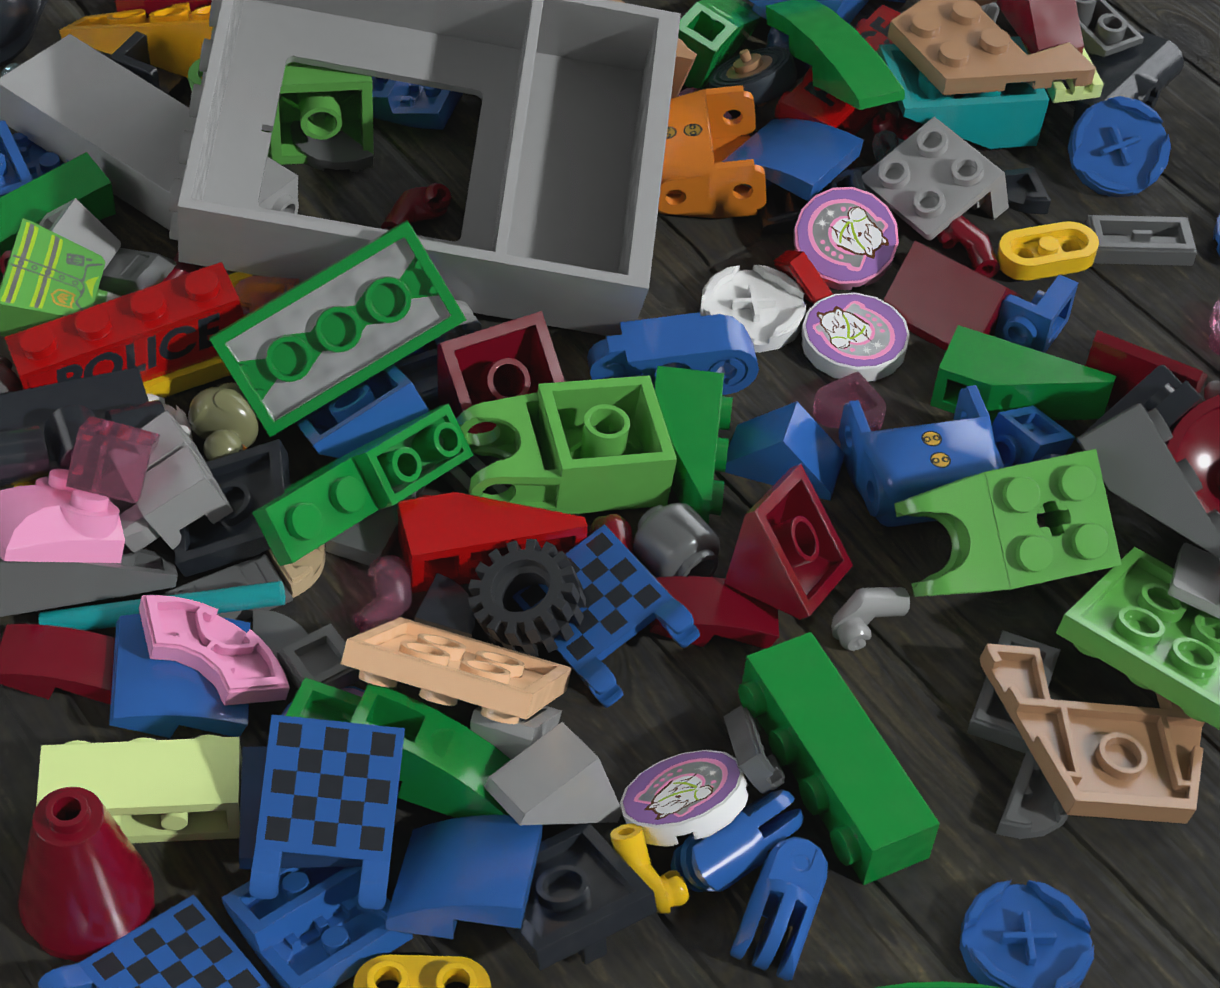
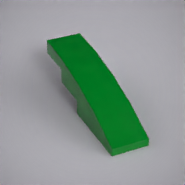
(836, 51)

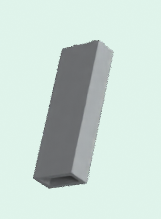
(85, 102)

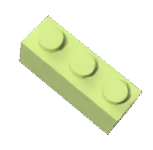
(155, 785)

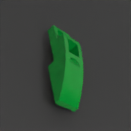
(362, 483)
(441, 759)

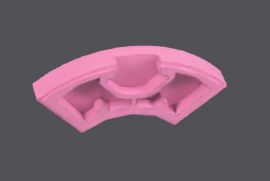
(223, 653)

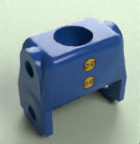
(918, 458)

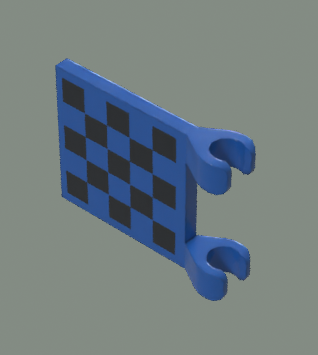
(619, 604)
(328, 795)
(170, 951)

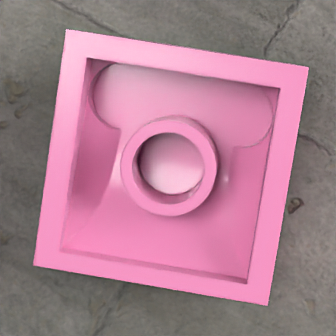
(58, 524)

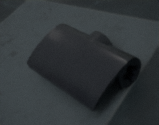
(1134, 72)
(44, 421)

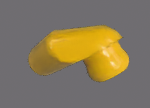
(669, 888)

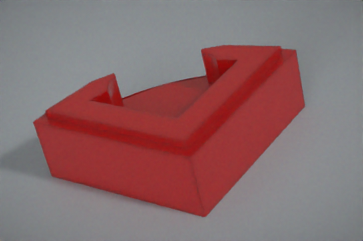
(800, 268)

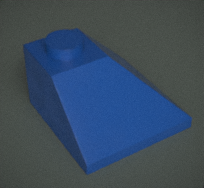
(363, 413)

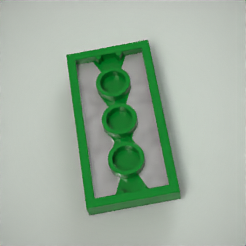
(338, 328)

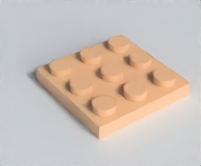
(455, 668)

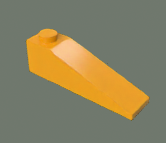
(172, 33)

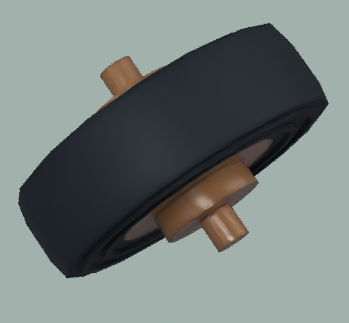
(761, 72)

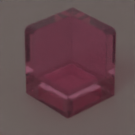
(111, 459)

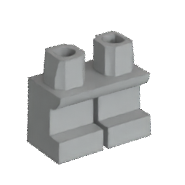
(174, 490)

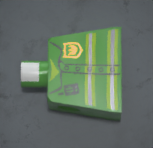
(47, 279)

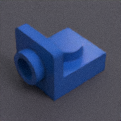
(1040, 321)
(1027, 435)

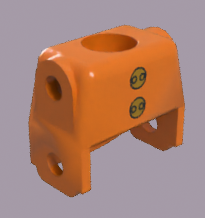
(697, 143)

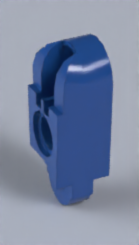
(678, 341)

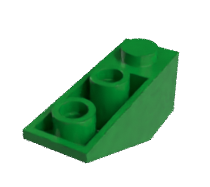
(715, 33)
(1019, 377)
(693, 415)

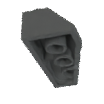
(57, 584)

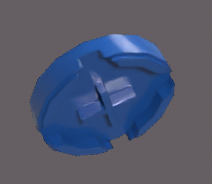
(1119, 147)
(1026, 937)

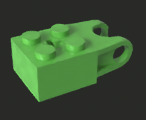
(323, 104)
(575, 446)
(998, 532)

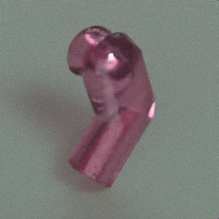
(393, 593)

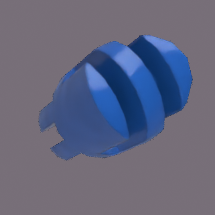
(737, 848)
(786, 896)

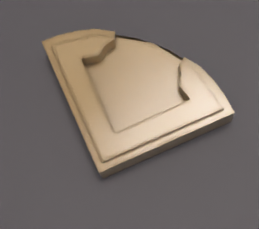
(303, 572)

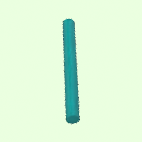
(223, 599)

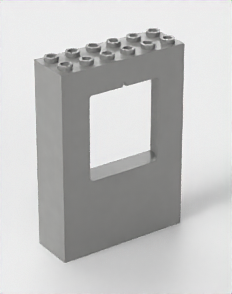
(559, 163)

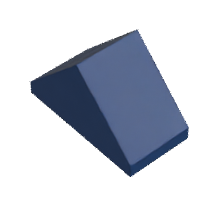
(782, 439)

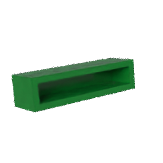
(837, 759)

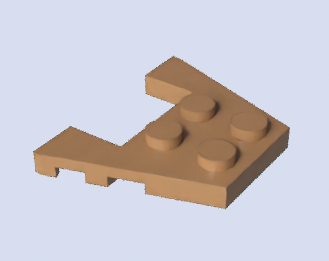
(970, 53)
(1098, 754)

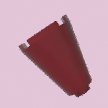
(81, 877)

